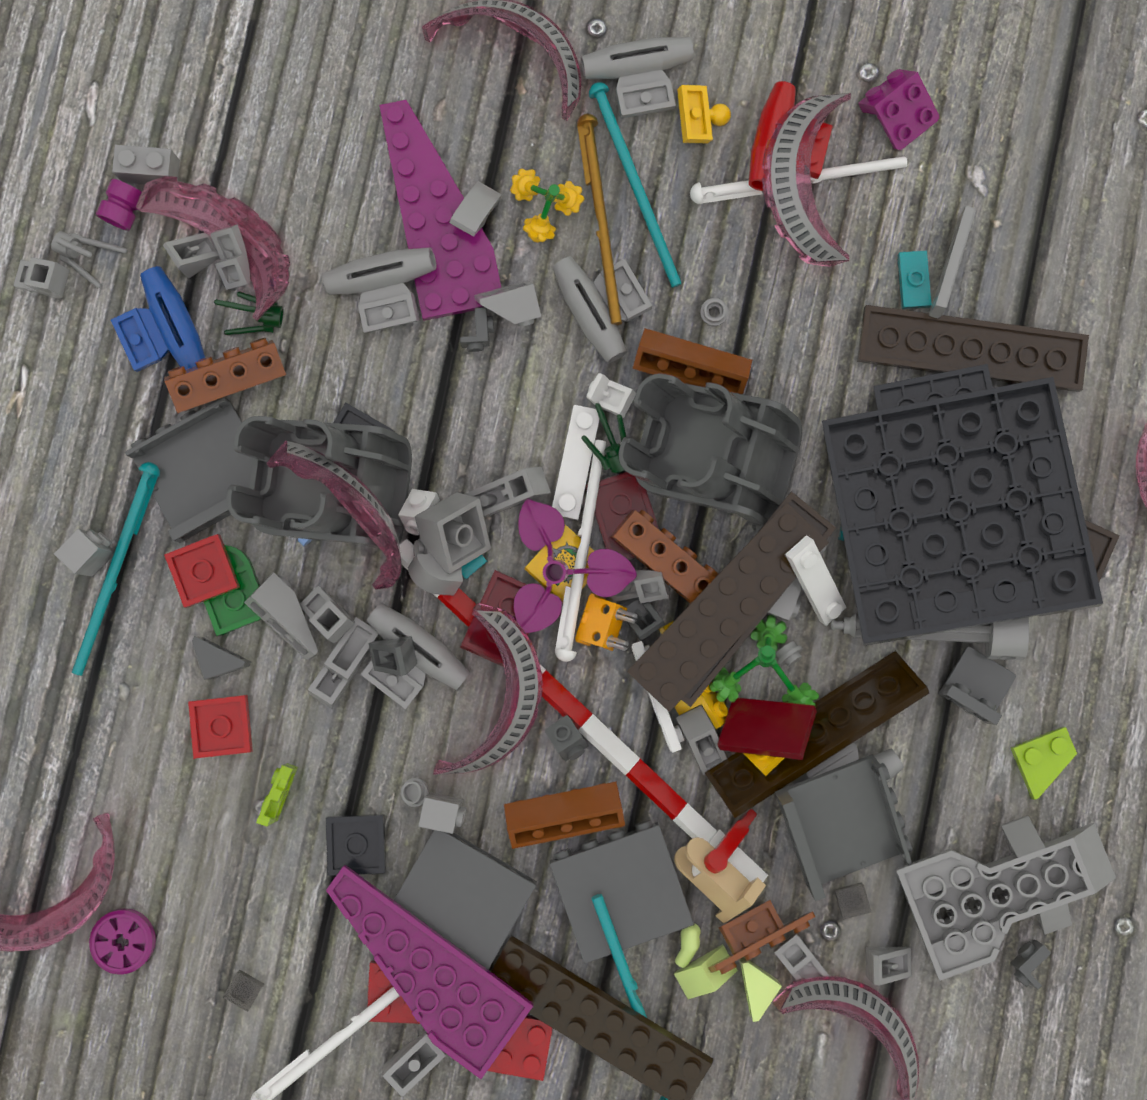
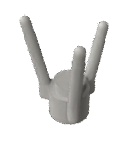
(70, 247)

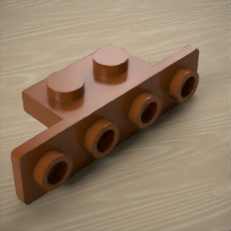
(753, 930)

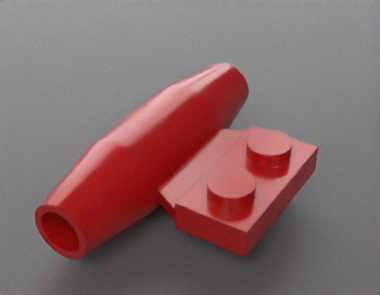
(779, 103)

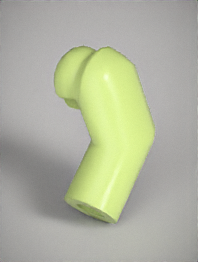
(689, 945)

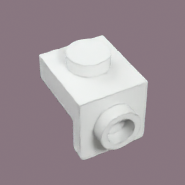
(610, 395)
(416, 503)

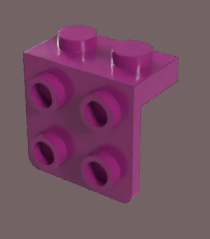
(901, 107)

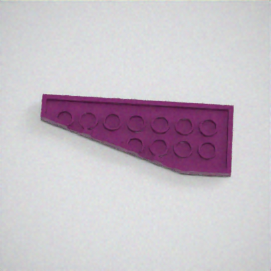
(427, 203)
(450, 994)

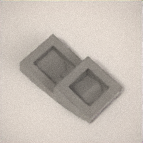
(475, 208)
(234, 260)
(647, 586)
(799, 959)

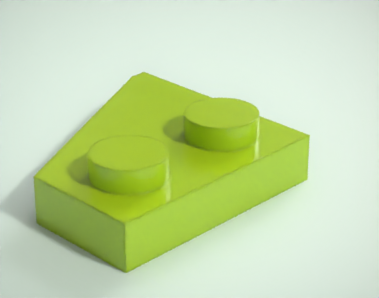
(1043, 759)
(274, 802)

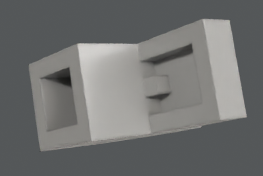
(42, 277)
(430, 575)
(326, 614)

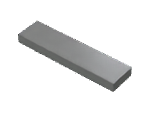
(952, 262)

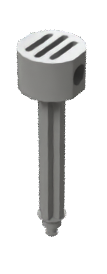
(1002, 639)

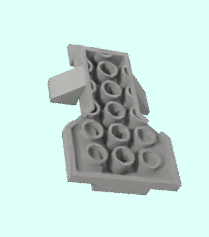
(1035, 879)

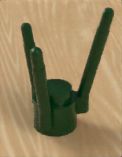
(271, 318)
(611, 459)

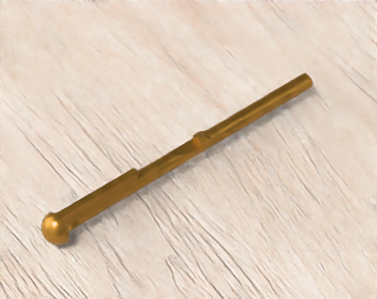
(592, 177)

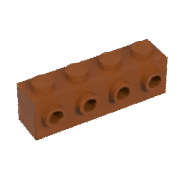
(691, 362)
(224, 375)
(661, 554)
(564, 815)

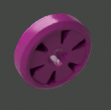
(109, 953)

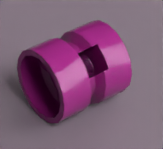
(120, 205)

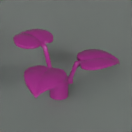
(538, 608)

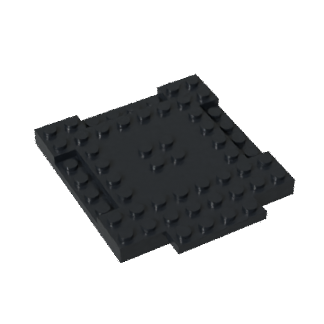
(959, 506)

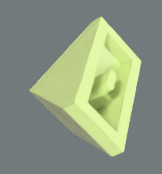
(698, 979)
(759, 988)

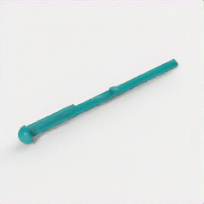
(598, 91)
(131, 526)
(628, 982)

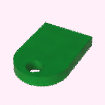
(228, 610)

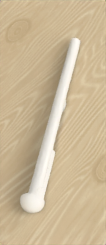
(742, 189)
(572, 595)
(308, 1060)

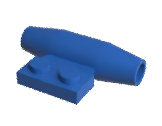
(161, 328)

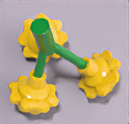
(566, 196)

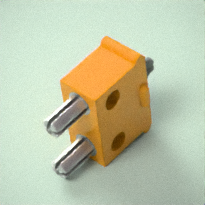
(602, 623)

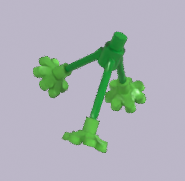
(768, 636)

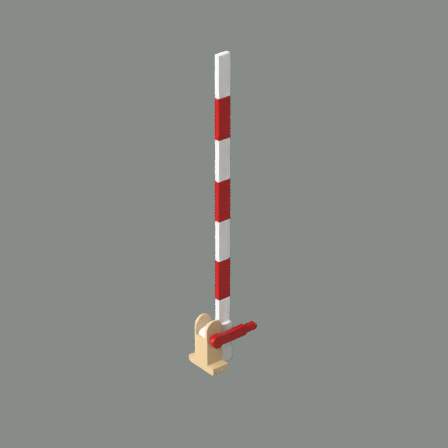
(710, 857)

